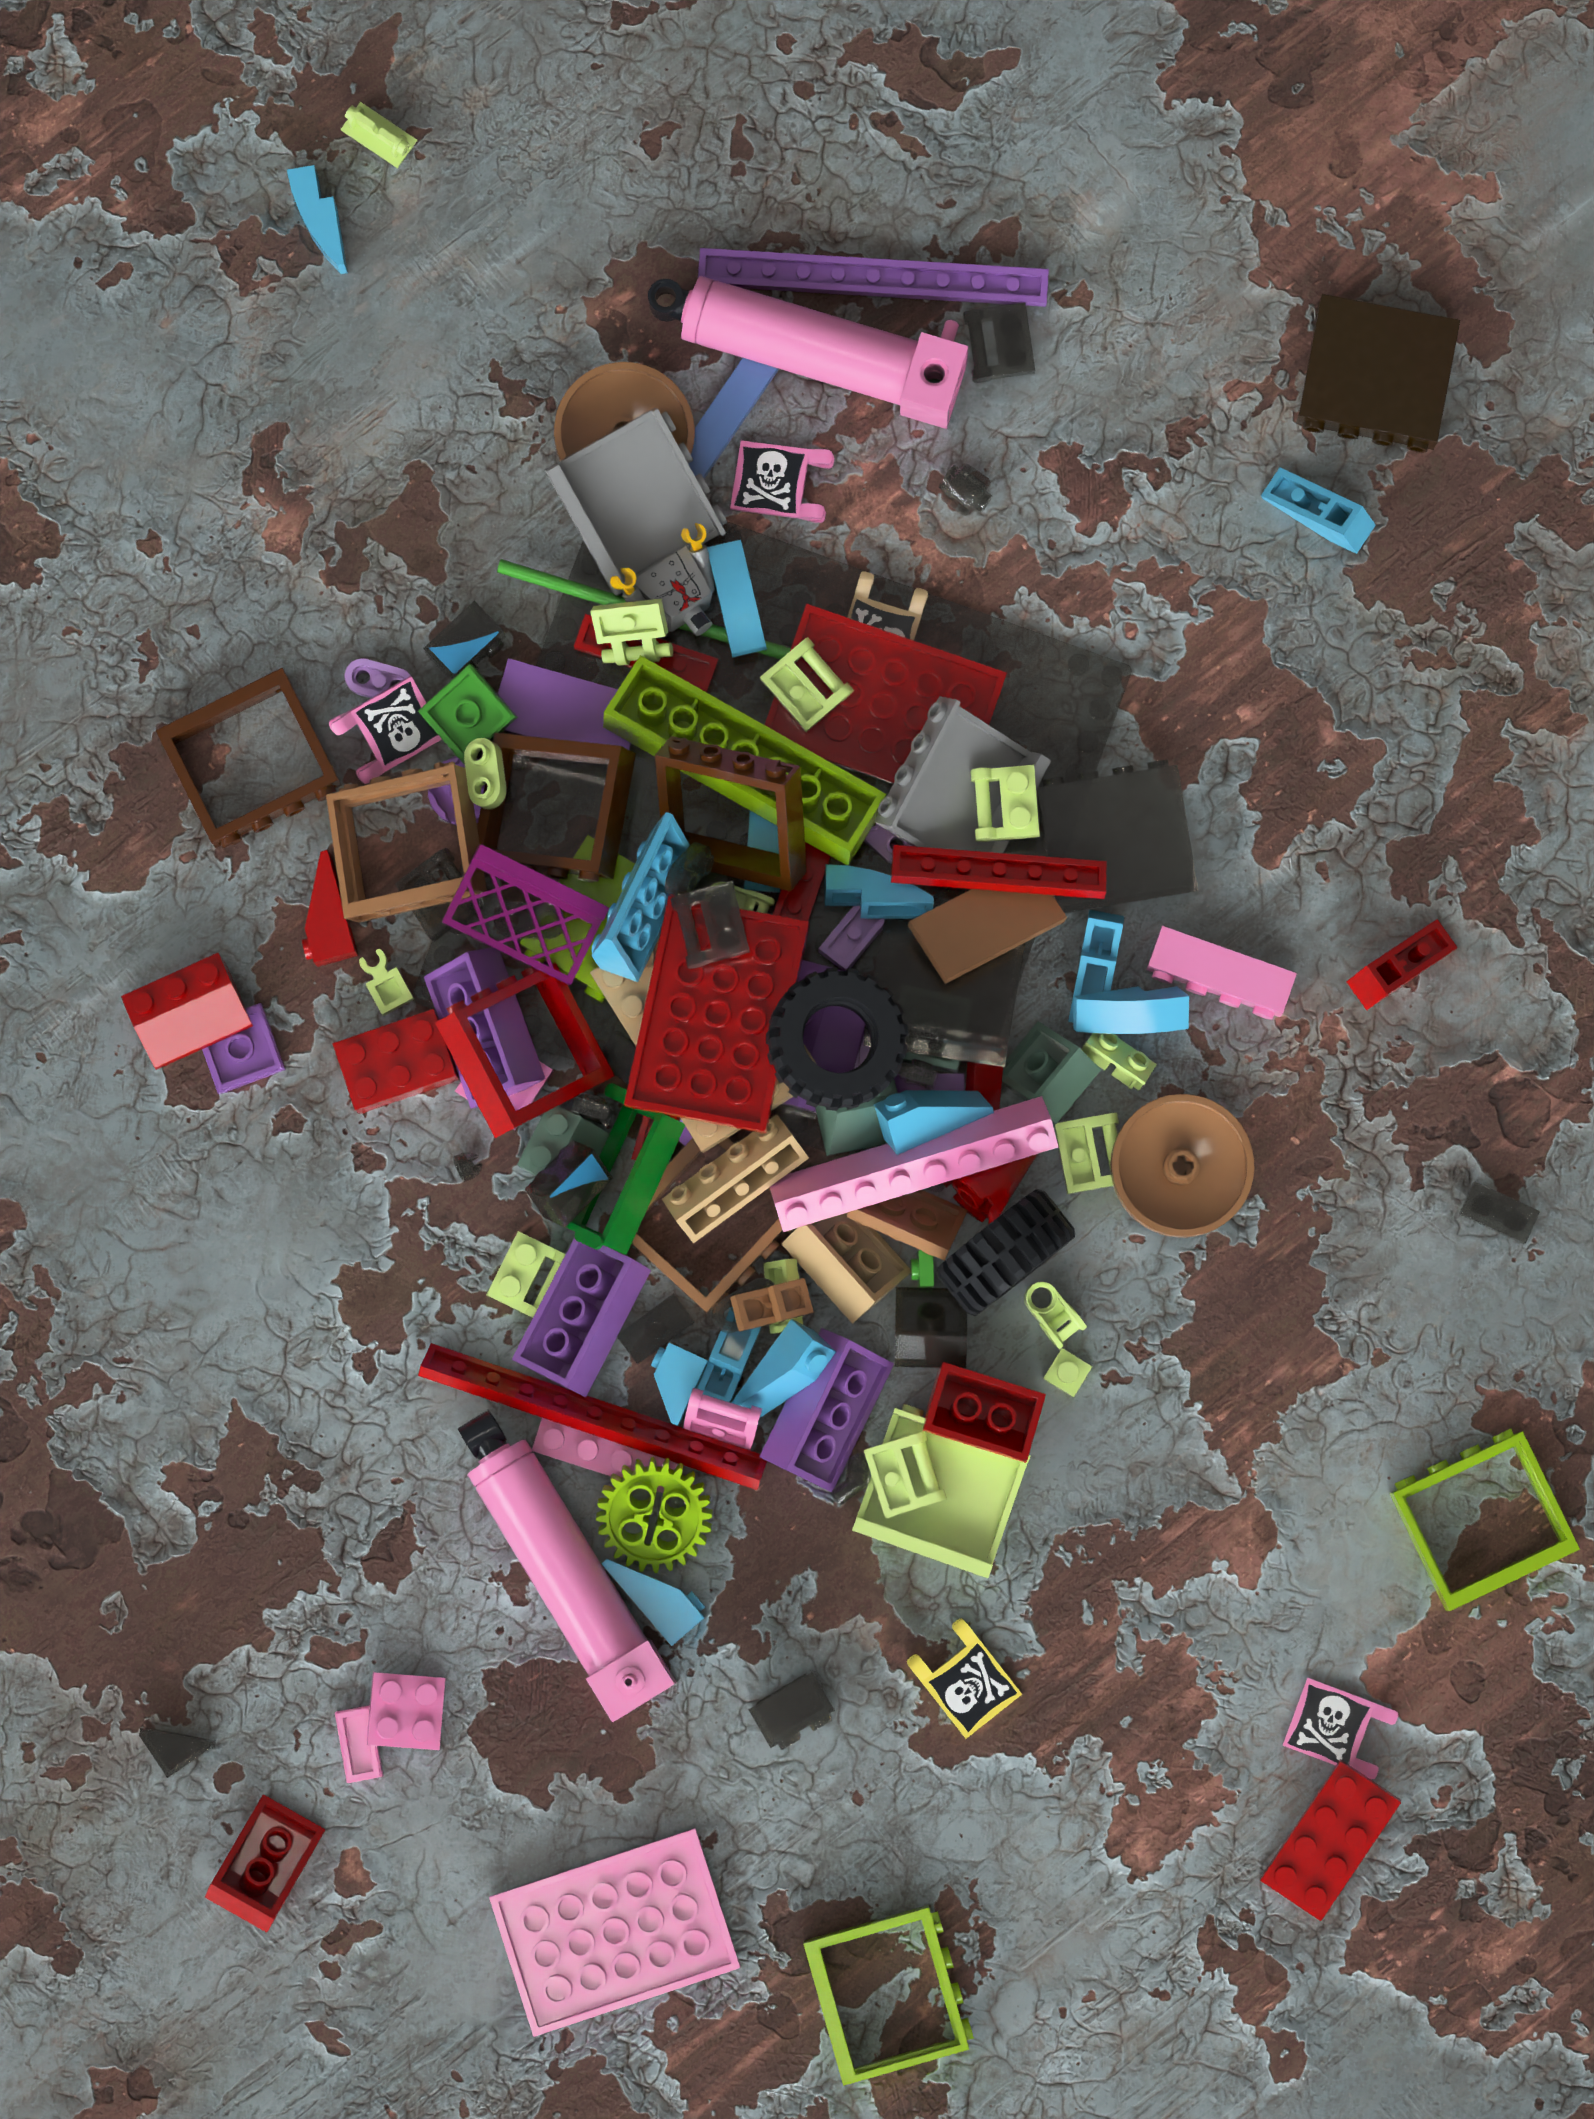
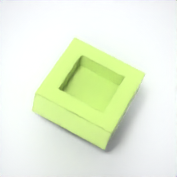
(1067, 1372)

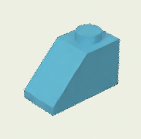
(676, 1376)

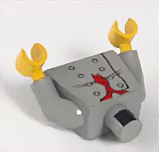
(681, 581)

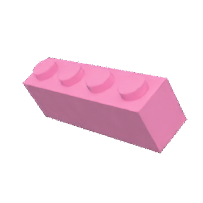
(1221, 972)

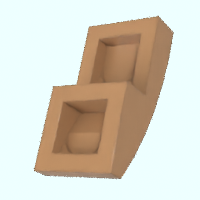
(771, 1304)

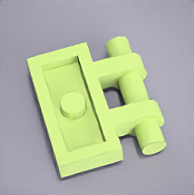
(630, 622)

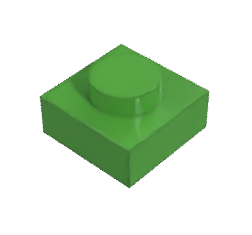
(922, 1270)

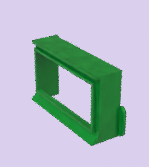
(641, 1181)

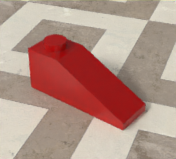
(326, 930)
(1401, 964)

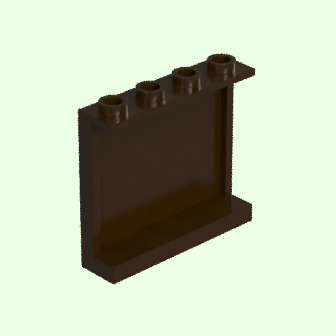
(1378, 373)

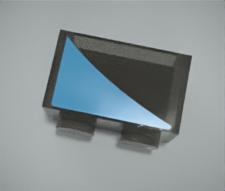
(465, 641)
(568, 1183)

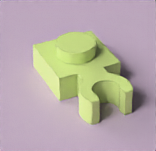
(387, 986)

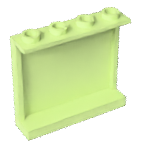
(973, 1517)

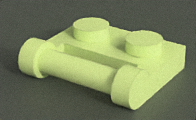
(798, 692)
(1017, 803)
(1079, 1151)
(519, 1272)
(893, 1479)

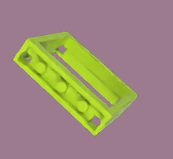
(1511, 1572)
(951, 1995)

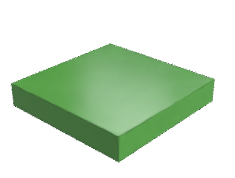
(467, 711)

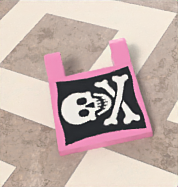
(773, 480)
(390, 727)
(1332, 1725)

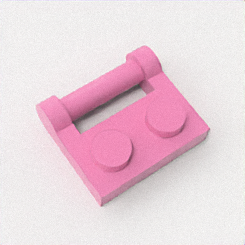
(722, 1419)

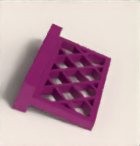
(539, 886)

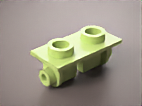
(378, 134)
(1131, 1065)

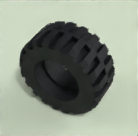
(866, 1000)
(1006, 1252)

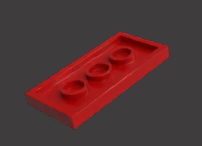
(1330, 1840)

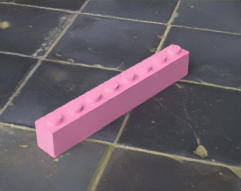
(883, 1175)

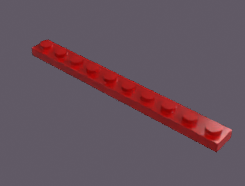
(593, 1416)

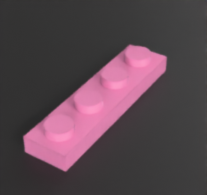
(589, 1450)

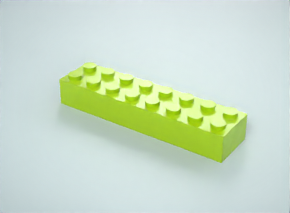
(661, 705)

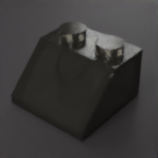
(929, 1328)

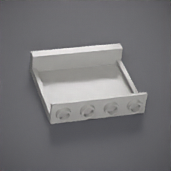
(635, 496)
(933, 789)

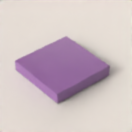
(245, 1055)

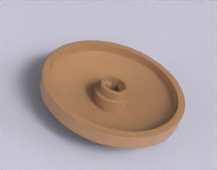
(613, 397)
(1182, 1165)

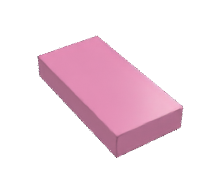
(359, 1759)

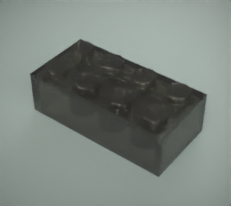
(793, 1709)

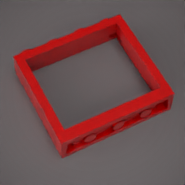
(478, 1070)

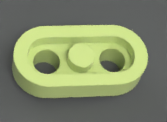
(484, 771)

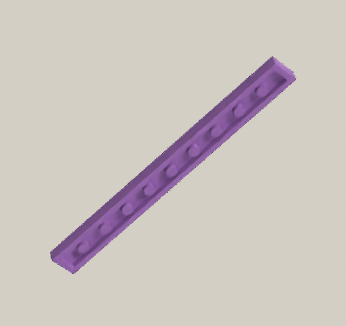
(875, 277)

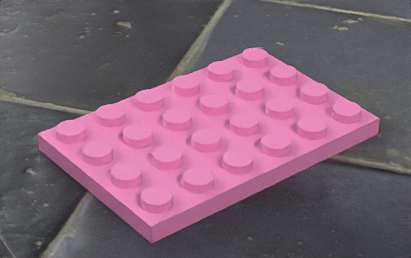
(614, 1932)

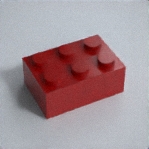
(395, 1062)

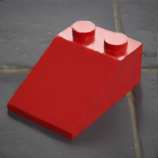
(264, 1863)

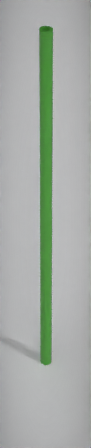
(603, 597)

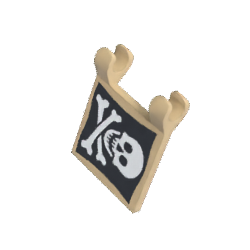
(884, 616)

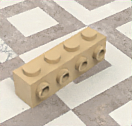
(734, 1179)

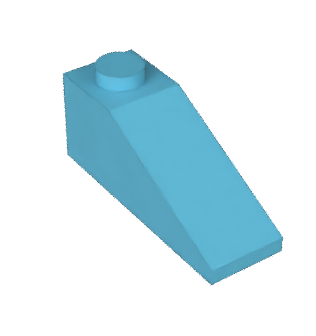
(1320, 509)
(923, 1115)
(786, 1368)
(663, 1604)

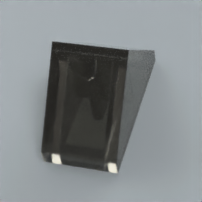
(174, 1750)

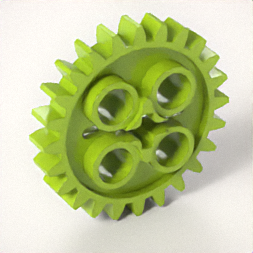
(623, 1508)

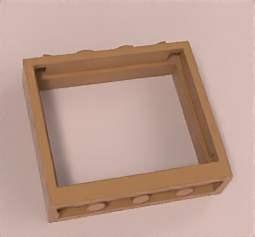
(346, 852)
(740, 1272)

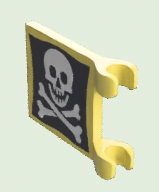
(969, 1684)

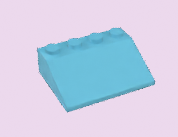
(638, 915)

